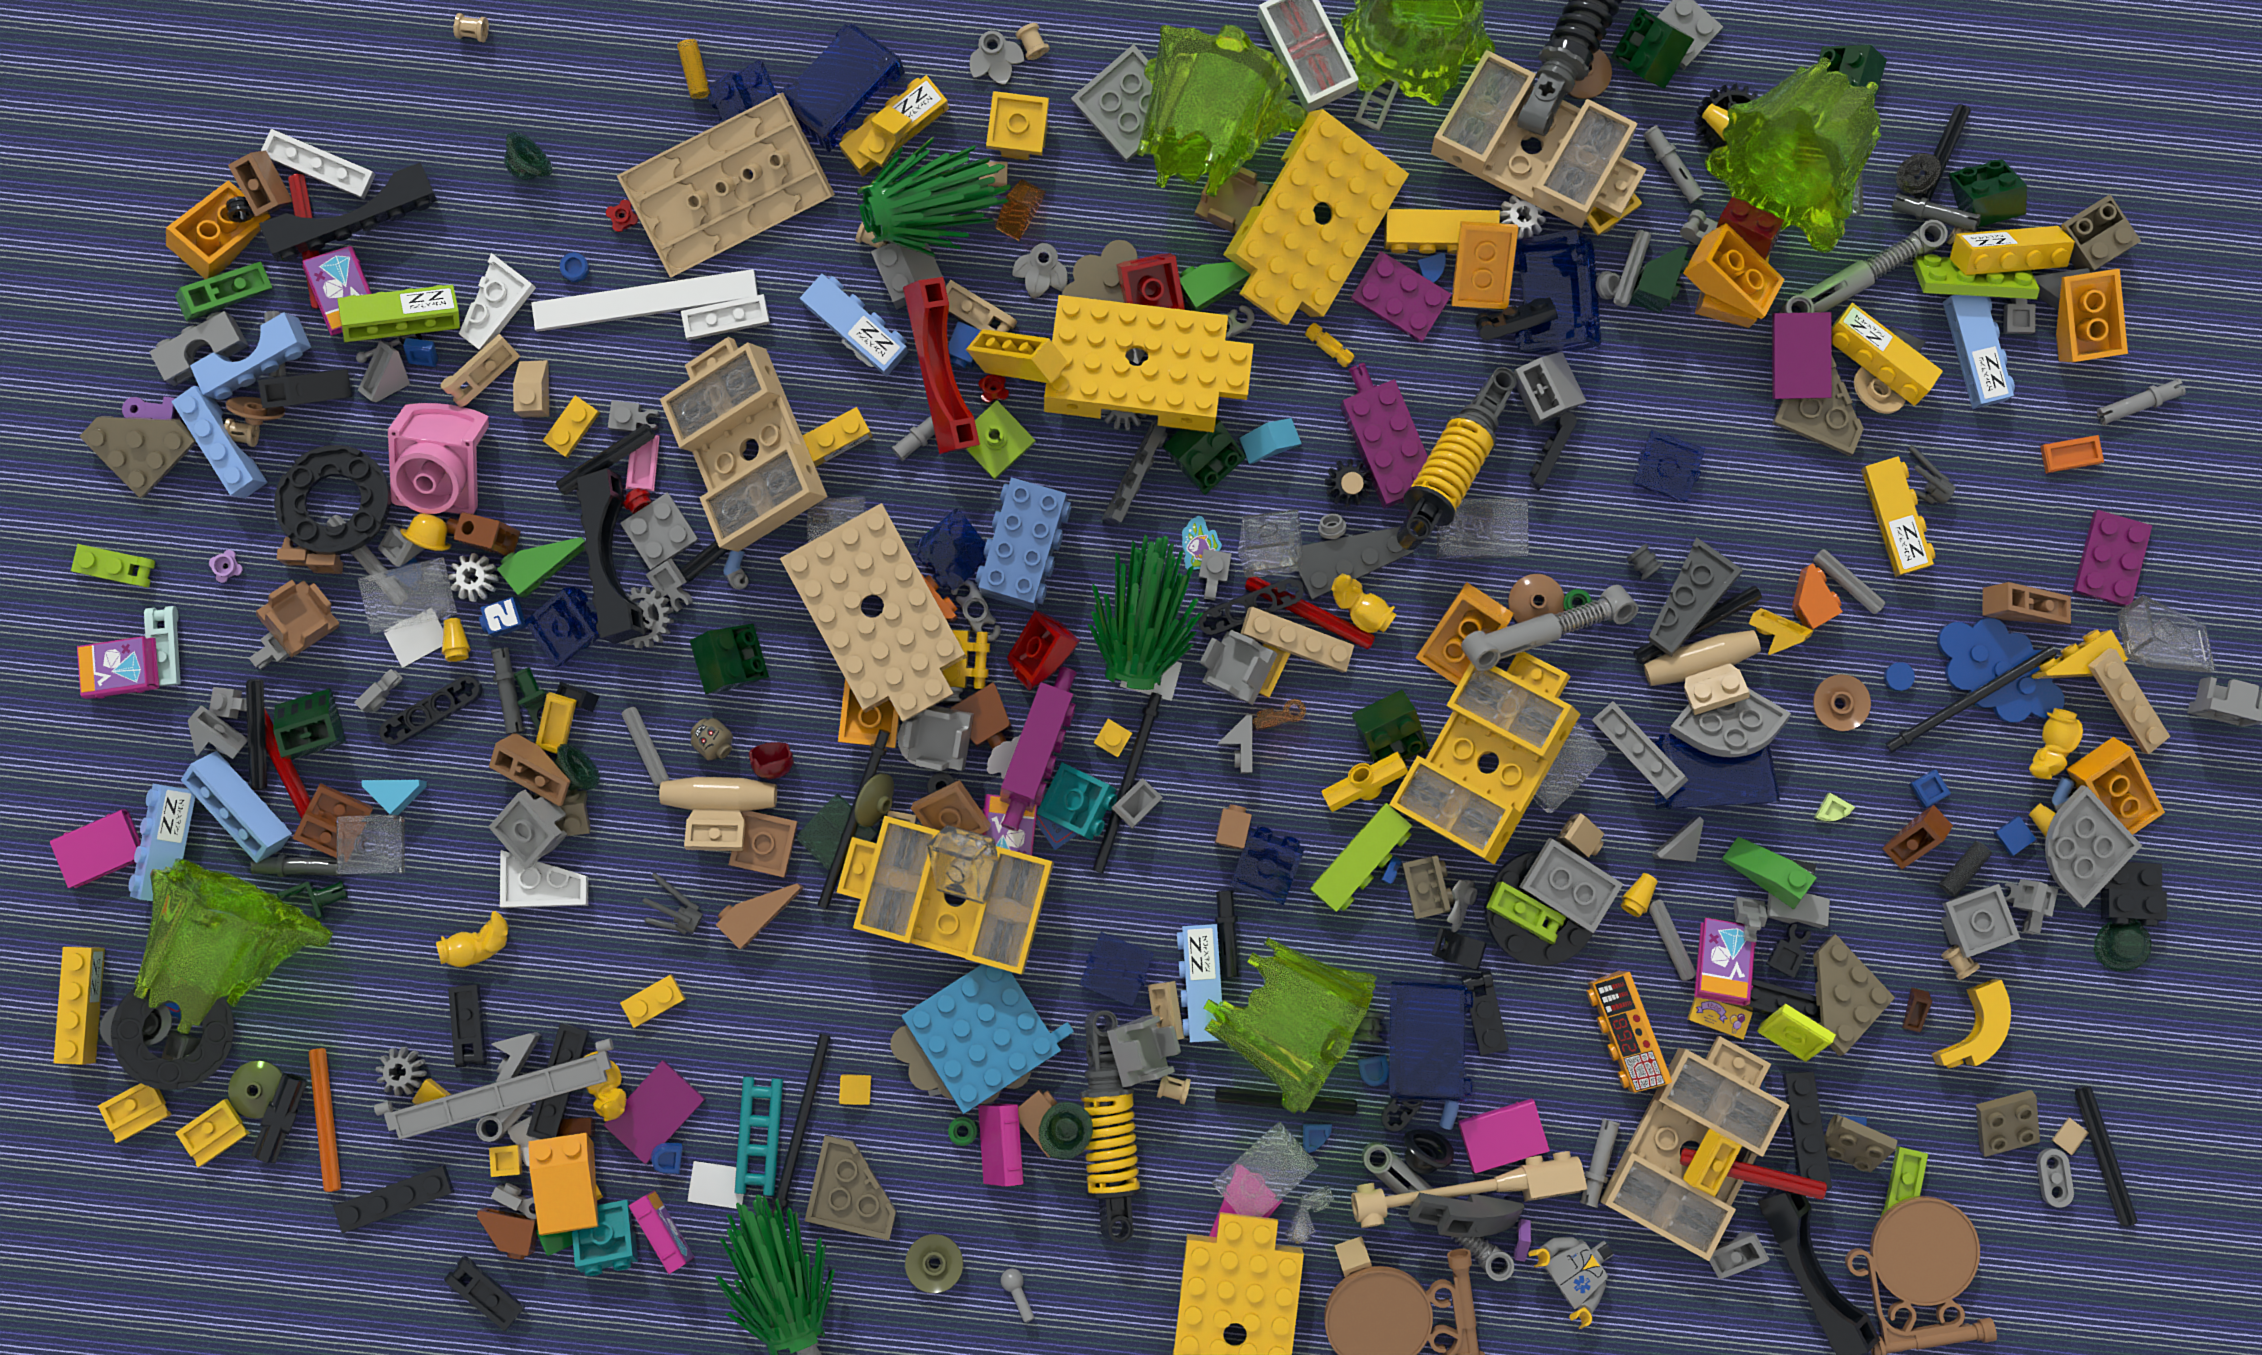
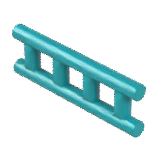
(746, 1149)

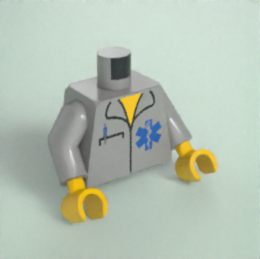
(1576, 1272)

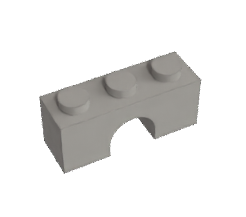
(177, 354)

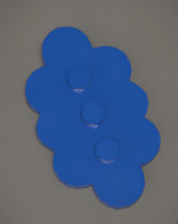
(1985, 653)

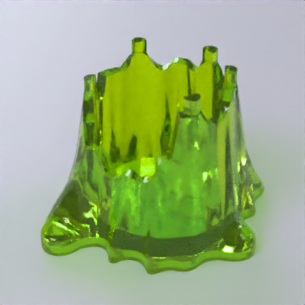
(1415, 43)
(1213, 104)
(1801, 150)
(216, 939)
(1295, 1022)

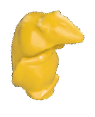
(1366, 610)
(2062, 735)
(471, 948)
(609, 1100)

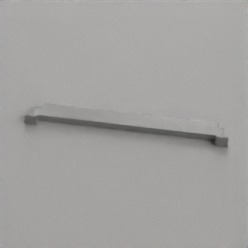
(499, 1095)

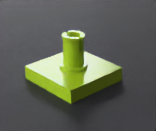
(1000, 440)

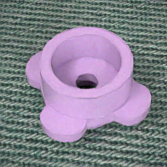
(217, 565)

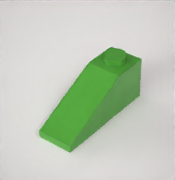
(1210, 283)
(222, 291)
(534, 566)
(1770, 871)

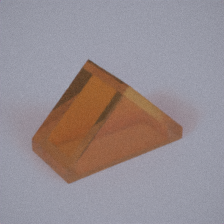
(1020, 209)

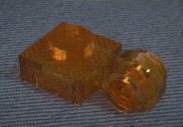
(1269, 718)

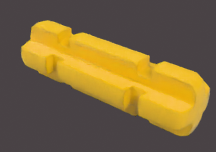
(1329, 344)

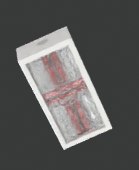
(1309, 50)

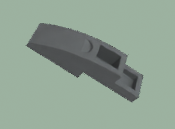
(1469, 1218)

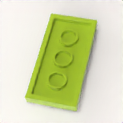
(1942, 276)

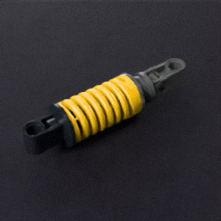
(1455, 461)
(1112, 1135)

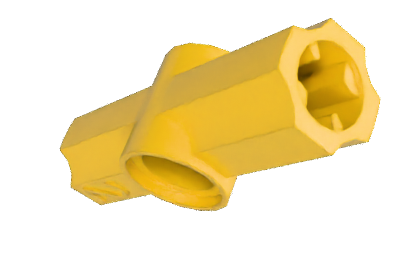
(1365, 781)

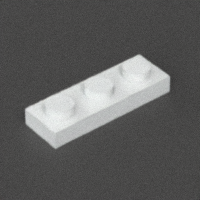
(725, 317)

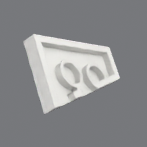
(497, 301)

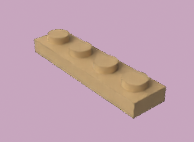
(1297, 639)
(2128, 700)

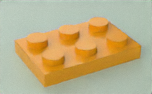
(1484, 265)

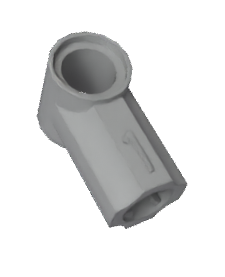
(504, 1119)

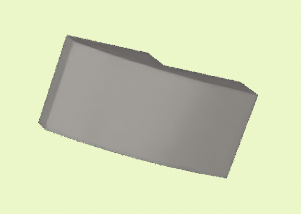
(1811, 910)

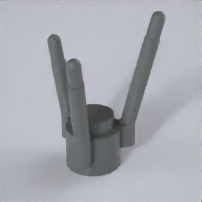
(1938, 486)
(686, 918)

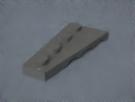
(1132, 478)
(1348, 555)
(1697, 590)

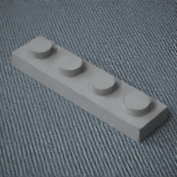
(1640, 750)

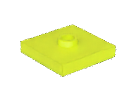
(1796, 1033)

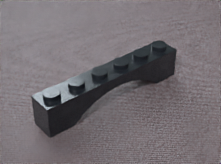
(404, 192)
(601, 503)
(1843, 1323)

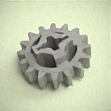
(649, 609)

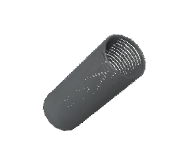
(1962, 872)

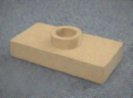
(1166, 1005)

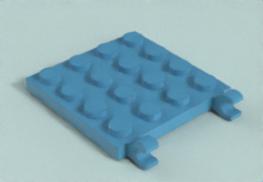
(982, 1034)

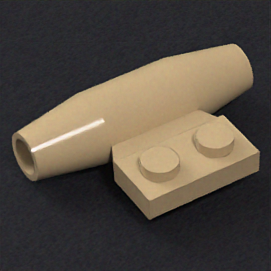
(1707, 669)
(717, 808)

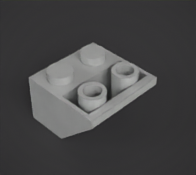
(1548, 387)

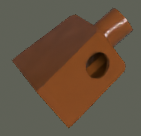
(483, 533)
(989, 716)

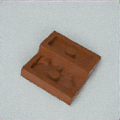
(319, 822)

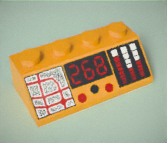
(1628, 1031)

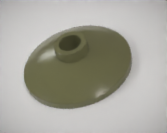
(874, 800)
(257, 1073)
(931, 1278)

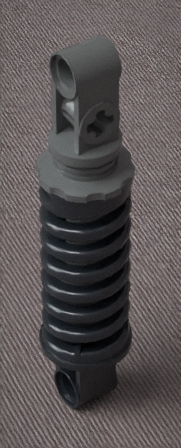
(1566, 59)

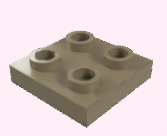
(2007, 1123)
(1857, 1143)

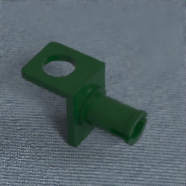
(533, 697)
(318, 897)

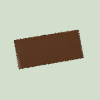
(1917, 1009)
(578, 1126)

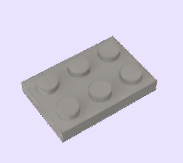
(1571, 885)

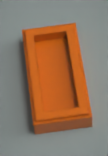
(2072, 454)

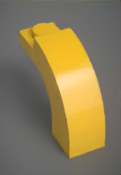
(1989, 1030)

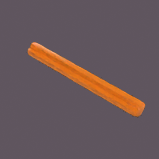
(324, 1120)

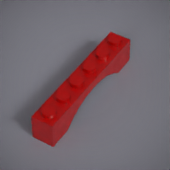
(928, 315)

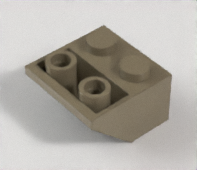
(2099, 234)

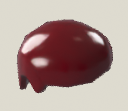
(771, 760)

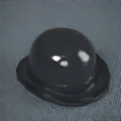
(1427, 1151)

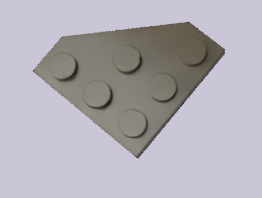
(1823, 419)
(139, 448)
(1846, 994)
(848, 1192)

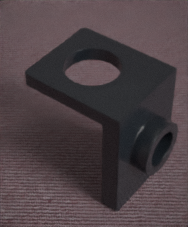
(1459, 949)

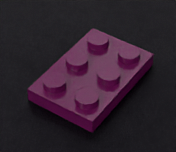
(1400, 296)
(2112, 558)

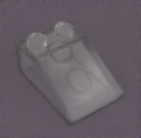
(1485, 530)
(407, 596)
(2164, 637)
(1570, 768)
(1265, 1173)

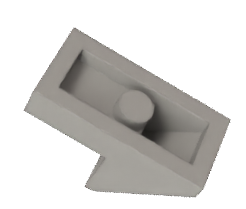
(208, 728)
(1241, 736)
(519, 1050)
(1738, 1255)

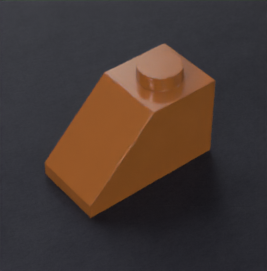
(1918, 837)
(510, 1231)

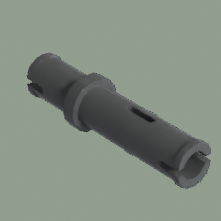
(1927, 210)
(507, 691)
(286, 865)

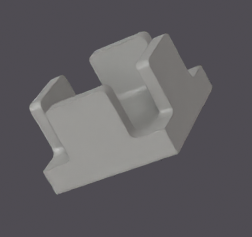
(1237, 665)
(2235, 704)
(939, 738)
(529, 828)
(1979, 921)
(1142, 1049)

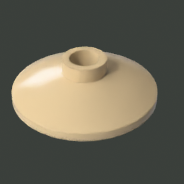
(1876, 393)

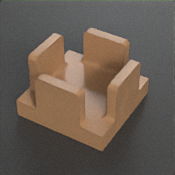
(1232, 200)
(297, 616)

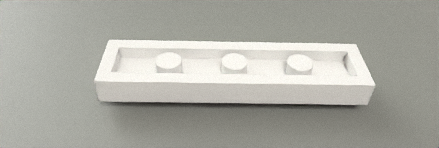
(318, 164)

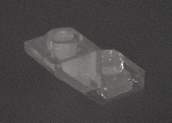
(1301, 1224)

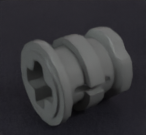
(1644, 561)
(1370, 1028)

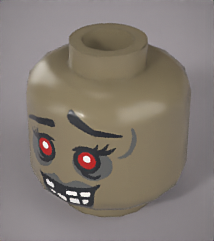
(711, 739)

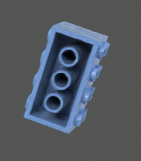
(1023, 544)

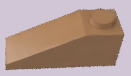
(2026, 604)
(530, 767)
(750, 917)

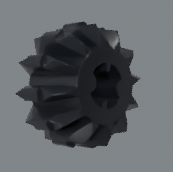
(1336, 479)

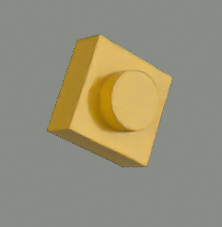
(1113, 738)
(505, 1160)

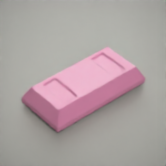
(643, 466)

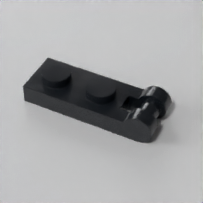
(1515, 318)
(1552, 448)
(1486, 1015)
(467, 1025)
(485, 1293)

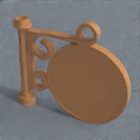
(1926, 1258)
(1391, 1313)

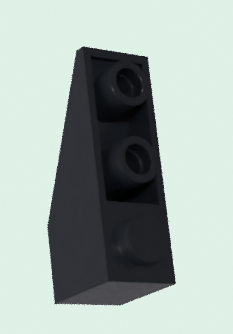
(304, 388)

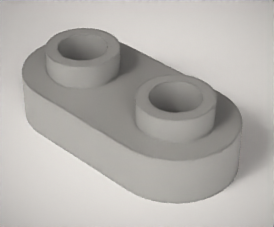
(2056, 1176)

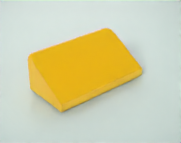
(1712, 1162)

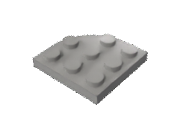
(1118, 101)
(1733, 728)
(2086, 846)

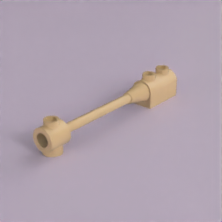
(1535, 1180)

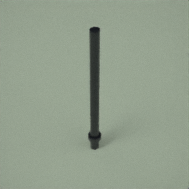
(1150, 713)
(1907, 737)
(877, 751)
(801, 1122)

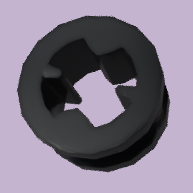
(239, 209)

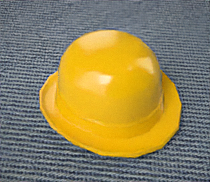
(427, 532)

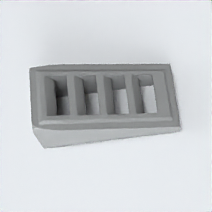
(1367, 96)

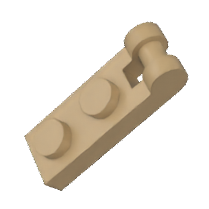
(975, 310)
(480, 371)

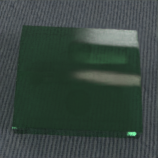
(825, 830)

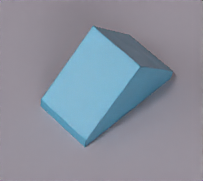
(1269, 440)
(394, 794)

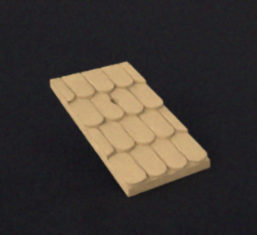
(702, 191)

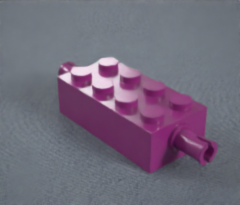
(1384, 436)
(1034, 752)

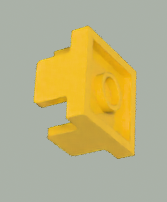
(1017, 125)

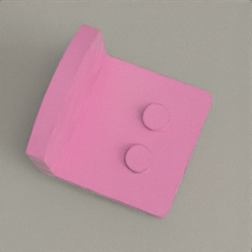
(435, 457)

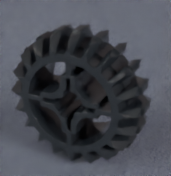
(1726, 99)

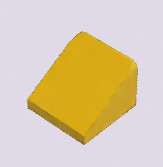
(855, 1089)
(429, 1091)

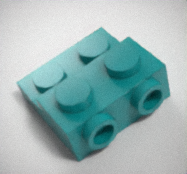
(1078, 801)
(609, 1243)

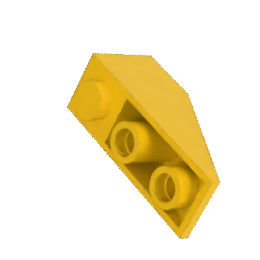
(2076, 657)

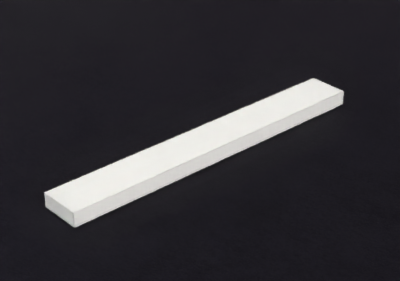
(643, 300)

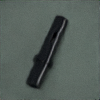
(1227, 933)

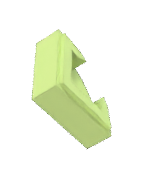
(1833, 809)

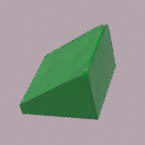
(555, 1242)

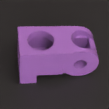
(140, 408)

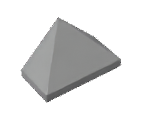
(384, 374)
(397, 547)
(1137, 803)
(1683, 844)

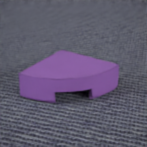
(1524, 1240)

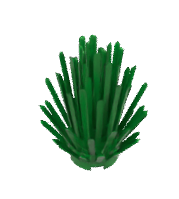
(927, 198)
(1142, 637)
(776, 1274)

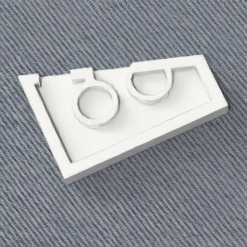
(539, 885)

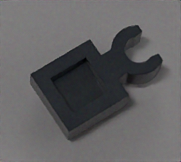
(1786, 954)

